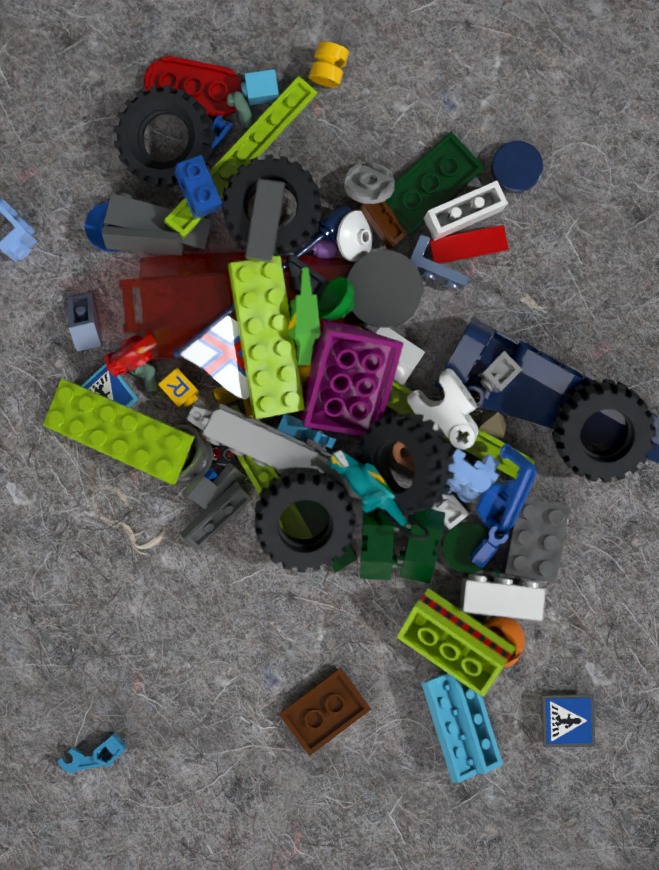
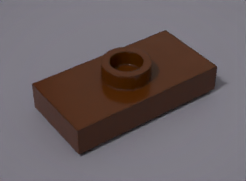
(384, 223)

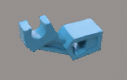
(295, 428)
(83, 761)

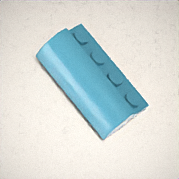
(461, 727)

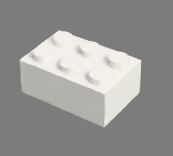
(502, 597)

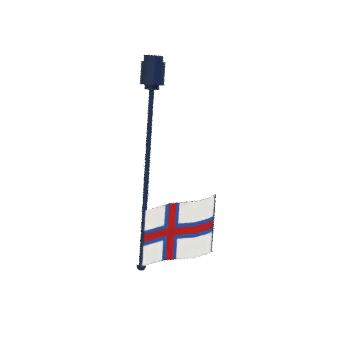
(219, 346)

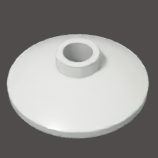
(354, 236)

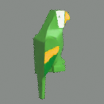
(304, 320)

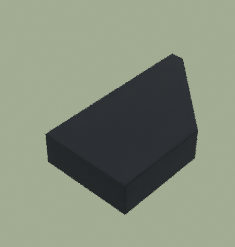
(317, 281)

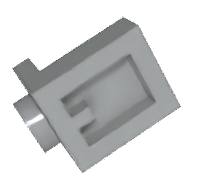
(499, 373)

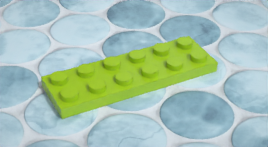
(265, 337)
(118, 431)

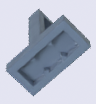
(432, 270)

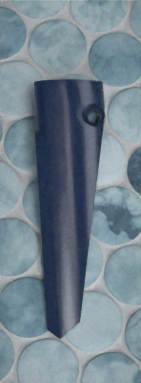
(535, 388)

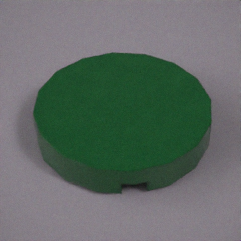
(460, 544)

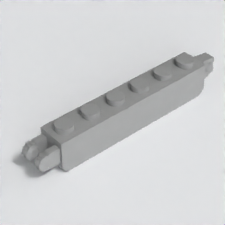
(261, 442)

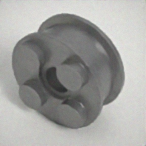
(198, 457)

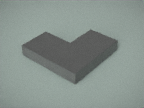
(205, 492)

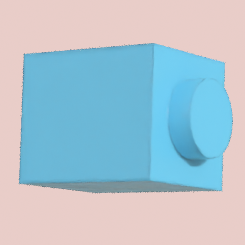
(260, 87)

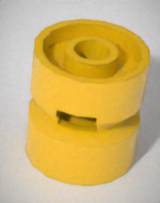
(327, 68)

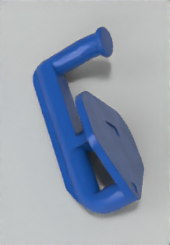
(507, 495)

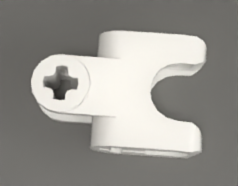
(451, 412)

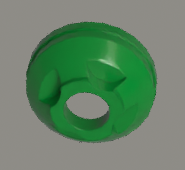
(336, 299)

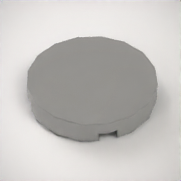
(369, 183)

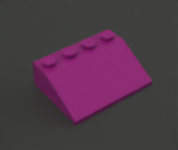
(349, 379)

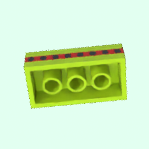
(455, 642)

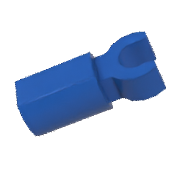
(488, 547)

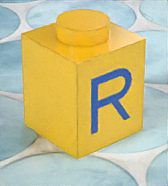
(180, 389)

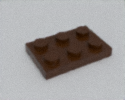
(325, 711)

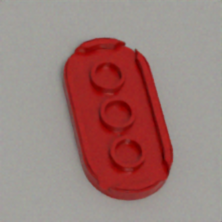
(201, 80)

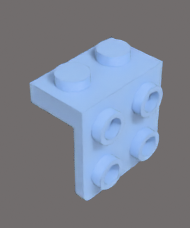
(20, 239)

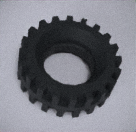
(138, 116)
(427, 452)

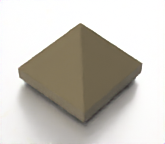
(493, 423)

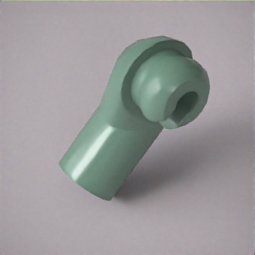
(237, 99)
(147, 373)

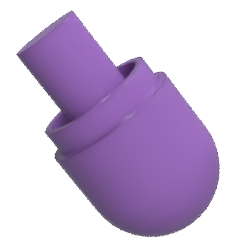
(324, 249)

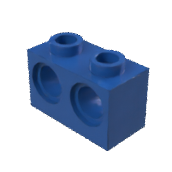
(197, 187)

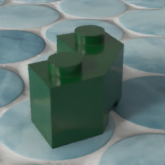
(377, 546)
(420, 555)

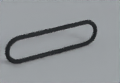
(404, 530)

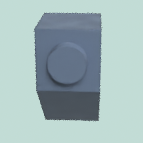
(84, 322)

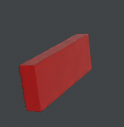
(469, 245)

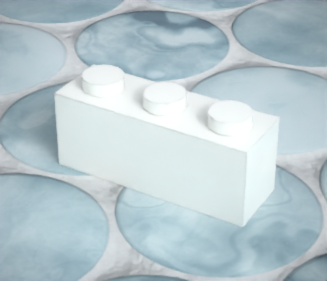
(465, 210)

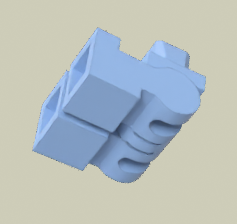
(472, 480)

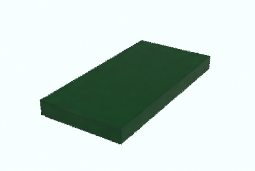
(433, 181)

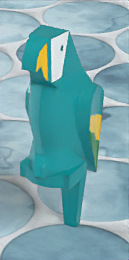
(367, 484)

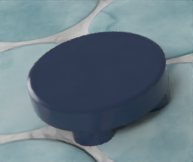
(517, 166)

